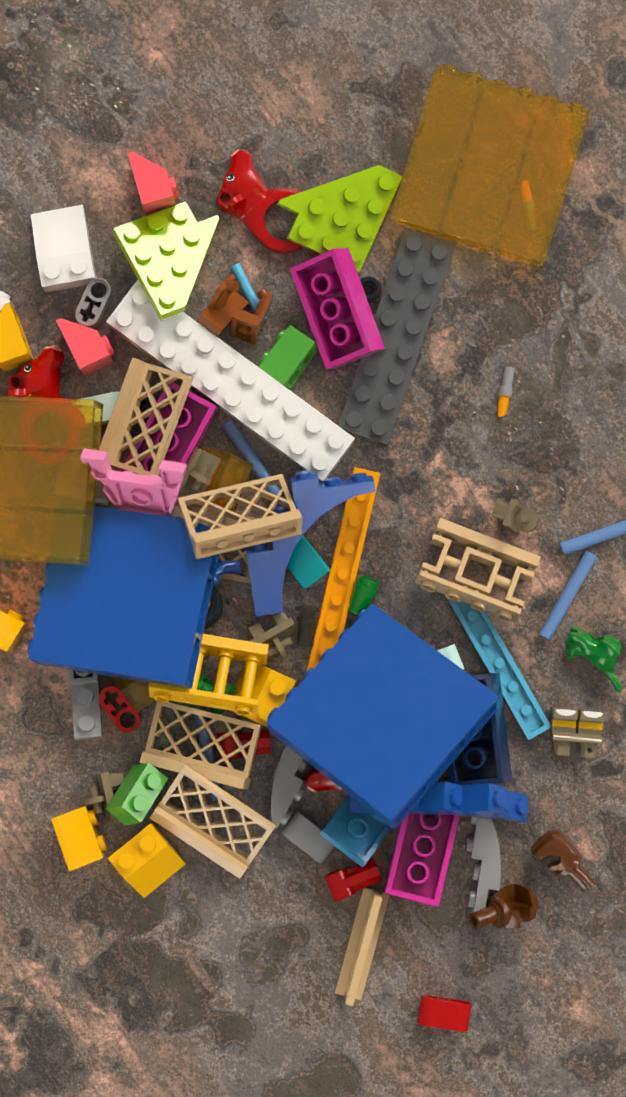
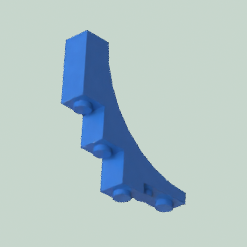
(313, 499)
(466, 800)

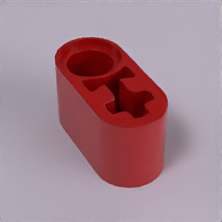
(109, 708)
(444, 1013)

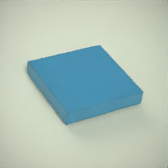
(355, 833)

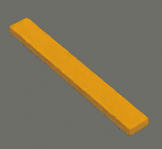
(343, 571)

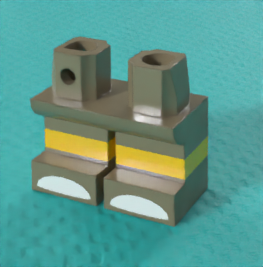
(566, 730)

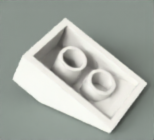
(63, 248)

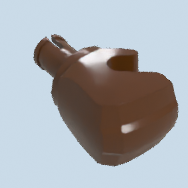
(569, 859)
(506, 908)

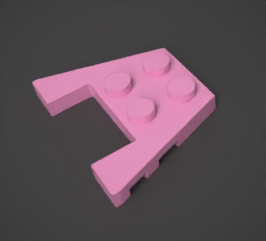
(134, 491)

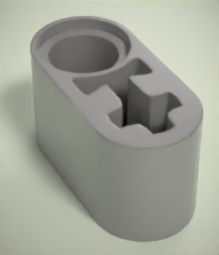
(85, 306)
(306, 836)

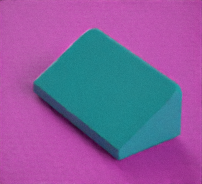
(306, 564)

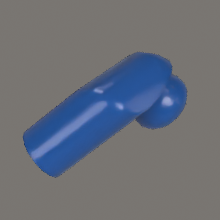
(227, 567)

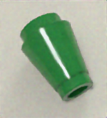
(363, 593)

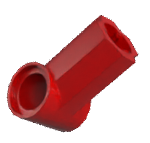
(229, 744)
(346, 881)

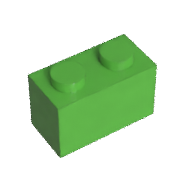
(289, 356)
(136, 794)

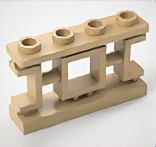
(485, 551)

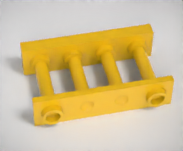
(226, 650)

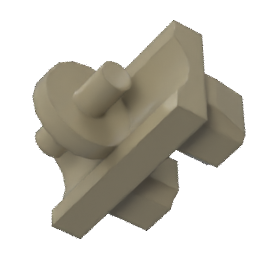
(198, 472)
(515, 516)
(277, 637)
(107, 783)

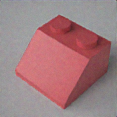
(153, 184)
(87, 346)

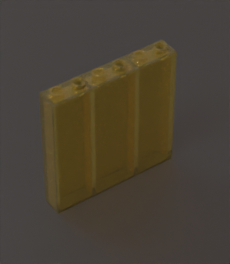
(489, 165)
(43, 482)

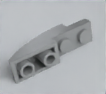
(86, 705)
(286, 786)
(484, 847)

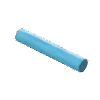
(245, 287)

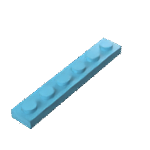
(498, 660)

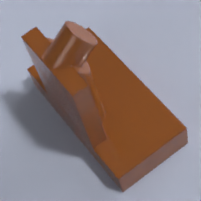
(223, 306)
(248, 325)

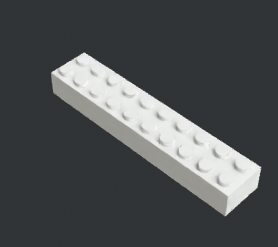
(233, 384)

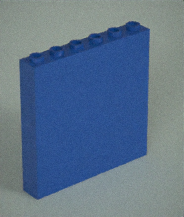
(134, 606)
(383, 715)

